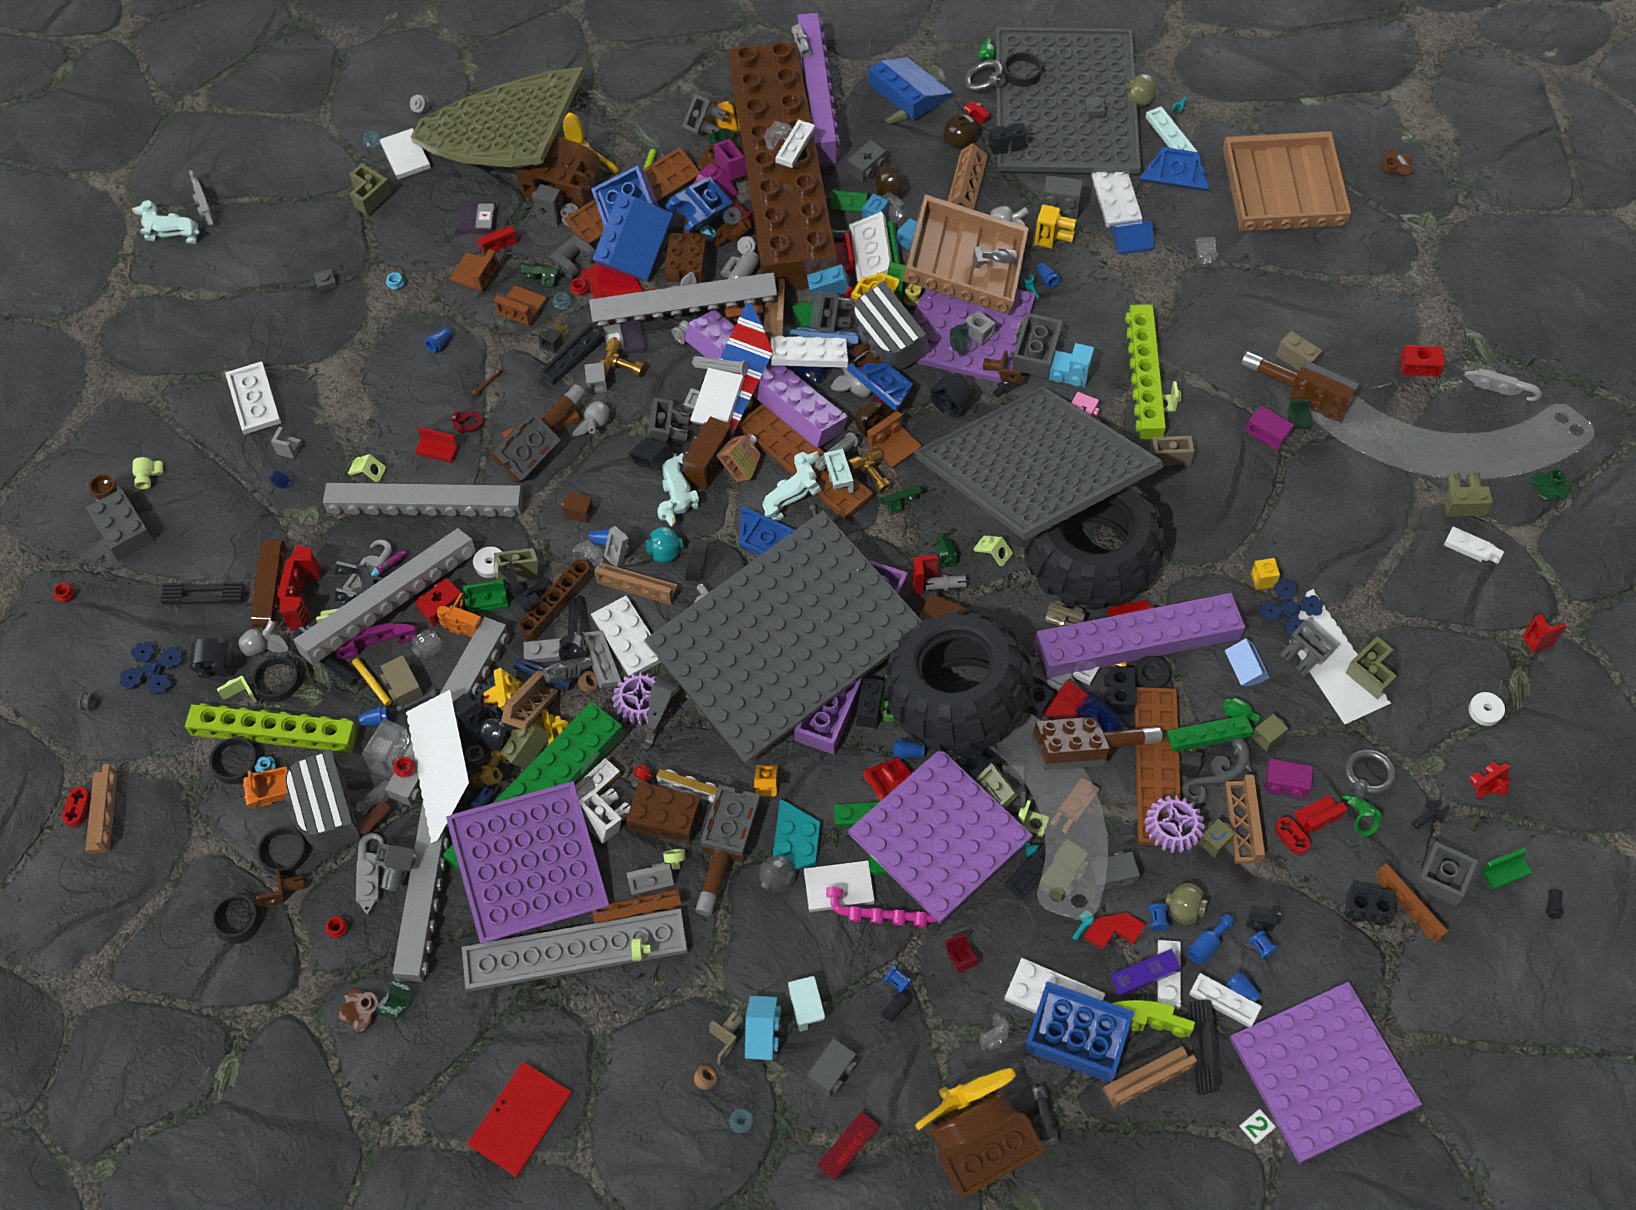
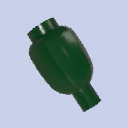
(946, 551)

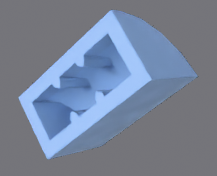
(1247, 663)

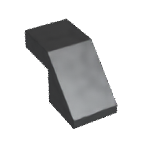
(1018, 785)

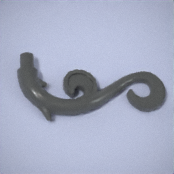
(1219, 775)

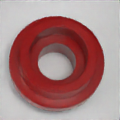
(579, 286)
(62, 588)
(401, 762)
(642, 773)
(335, 921)

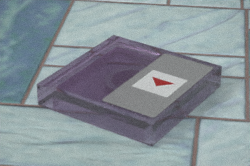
(476, 217)
(628, 334)

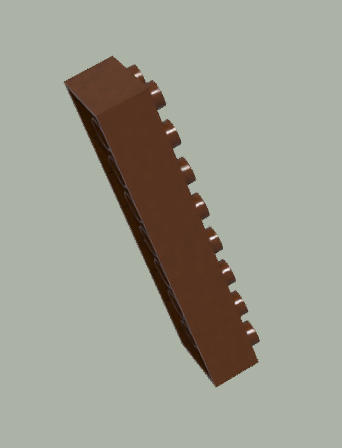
(784, 201)

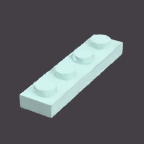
(1168, 130)

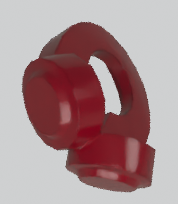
(458, 418)

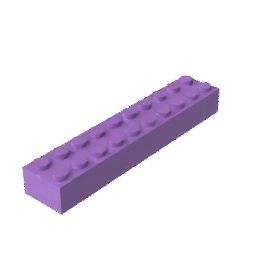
(818, 91)
(778, 386)
(1138, 635)
(827, 725)

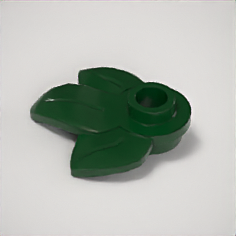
(722, 135)
(1549, 486)

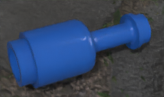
(1208, 941)

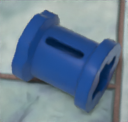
(1158, 917)
(1263, 944)
(898, 979)

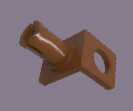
(732, 232)
(1001, 366)
(284, 885)

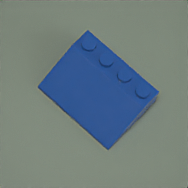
(907, 86)
(631, 182)
(632, 237)
(1079, 1031)

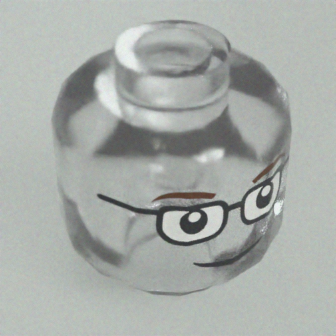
(426, 644)

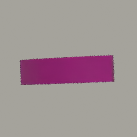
(373, 635)

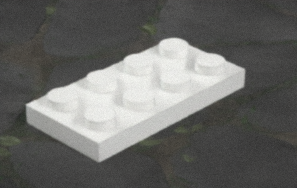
(1116, 197)
(871, 245)
(809, 351)
(252, 398)
(626, 635)
(1030, 982)

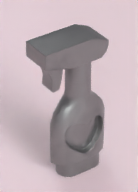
(999, 255)

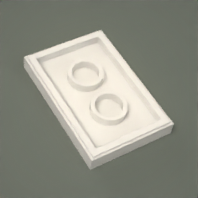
(404, 155)
(717, 396)
(851, 877)

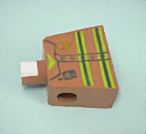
(740, 457)

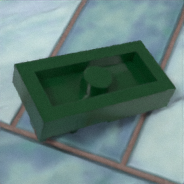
(548, 275)
(893, 502)

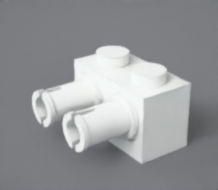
(599, 817)

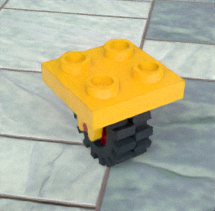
(496, 694)

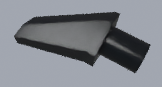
(1004, 387)

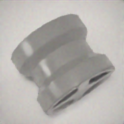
(566, 210)
(680, 332)

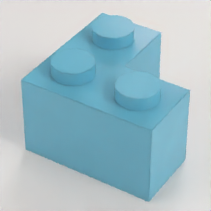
(1072, 367)
(761, 1023)

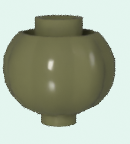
(1142, 90)
(1187, 904)

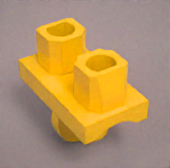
(552, 725)

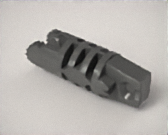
(567, 669)

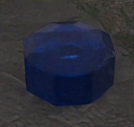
(279, 480)

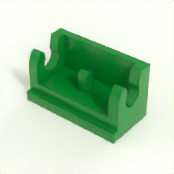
(486, 596)

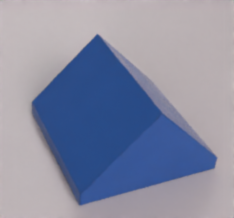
(1133, 236)

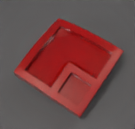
(1065, 702)
(886, 776)

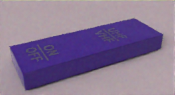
(1145, 973)

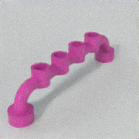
(877, 915)

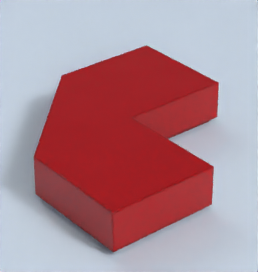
(1120, 924)

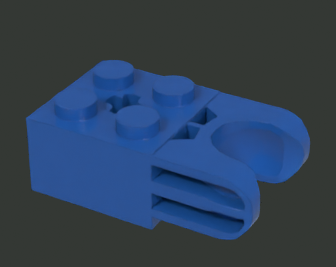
(700, 204)

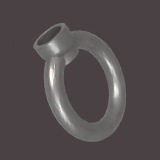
(997, 79)
(1360, 787)

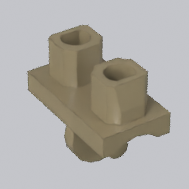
(1063, 616)

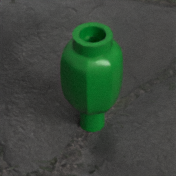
(986, 51)
(1236, 707)

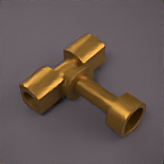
(613, 360)
(867, 465)
(488, 774)

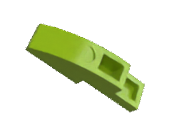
(1159, 1017)

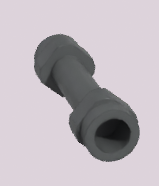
(1049, 1135)

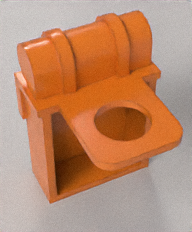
(458, 620)
(265, 787)

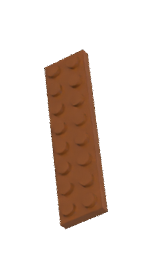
(665, 177)
(782, 445)
(1155, 763)

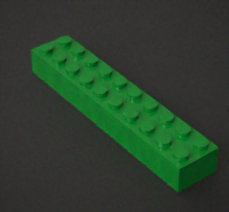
(565, 759)

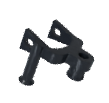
(366, 581)
(527, 598)

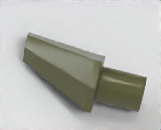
(898, 116)

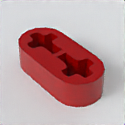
(76, 807)
(1292, 836)

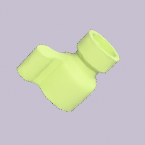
(143, 469)

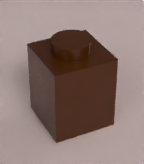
(578, 507)

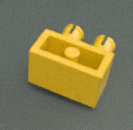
(1048, 227)

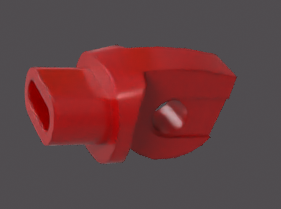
(977, 111)

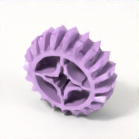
(626, 695)
(1188, 819)

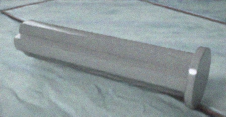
(720, 364)
(849, 441)

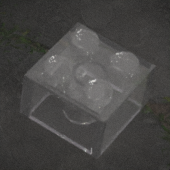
(385, 747)

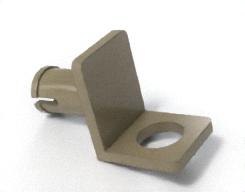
(725, 1034)

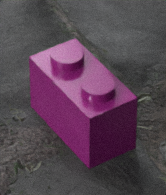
(729, 159)
(1269, 428)
(1288, 778)

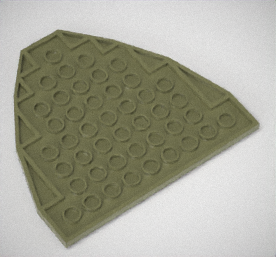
(502, 124)

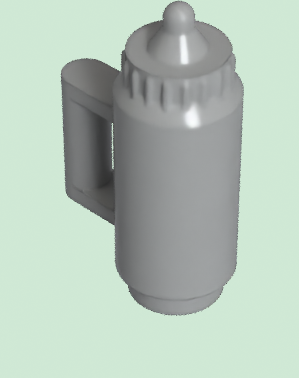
(744, 266)

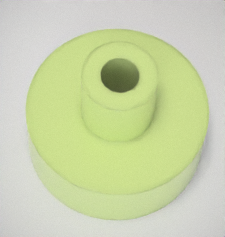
(674, 857)
(639, 949)

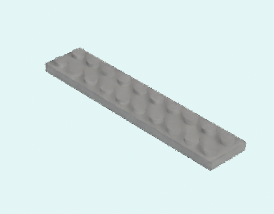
(571, 950)

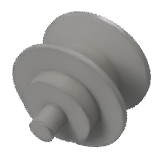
(419, 103)
(746, 244)

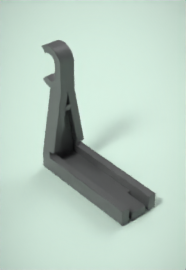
(660, 698)

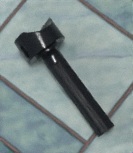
(573, 645)
(328, 661)

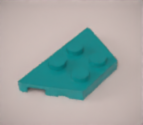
(796, 836)

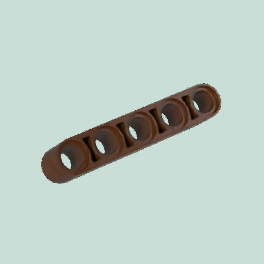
(268, 582)
(554, 608)

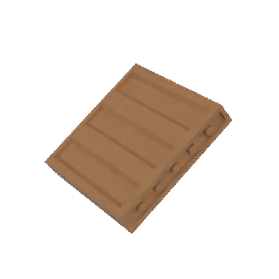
(1286, 181)
(944, 249)

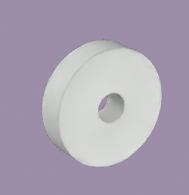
(480, 561)
(1484, 717)

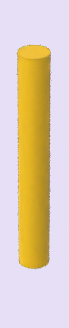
(372, 682)

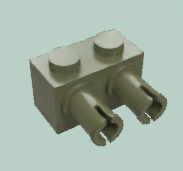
(1467, 501)

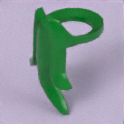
(1365, 809)

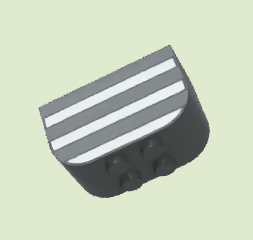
(889, 328)
(321, 802)

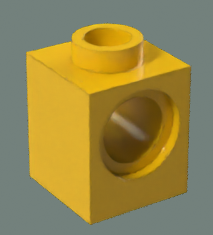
(1265, 573)

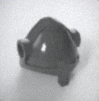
(777, 874)

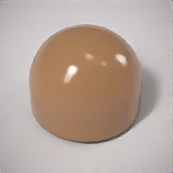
(583, 684)
(701, 1082)

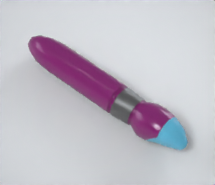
(389, 563)

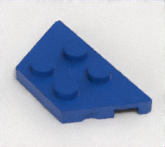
(1176, 168)
(883, 381)
(760, 532)

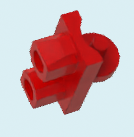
(1494, 782)

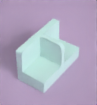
(838, 470)
(806, 1002)

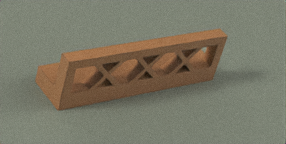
(964, 173)
(775, 313)
(636, 583)
(524, 699)
(101, 810)
(1253, 820)
(1149, 1077)

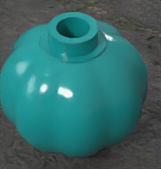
(663, 545)

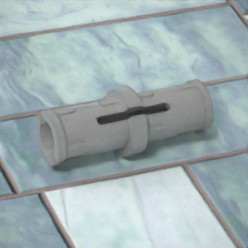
(801, 40)
(945, 582)

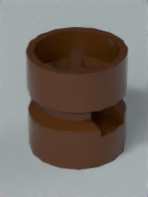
(102, 486)

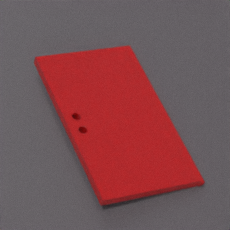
(609, 283)
(520, 1121)

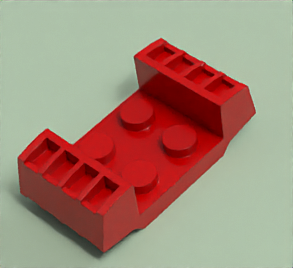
(297, 569)

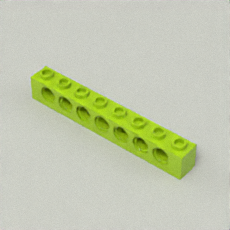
(1145, 372)
(342, 741)

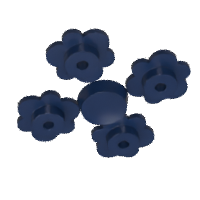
(1290, 608)
(151, 669)

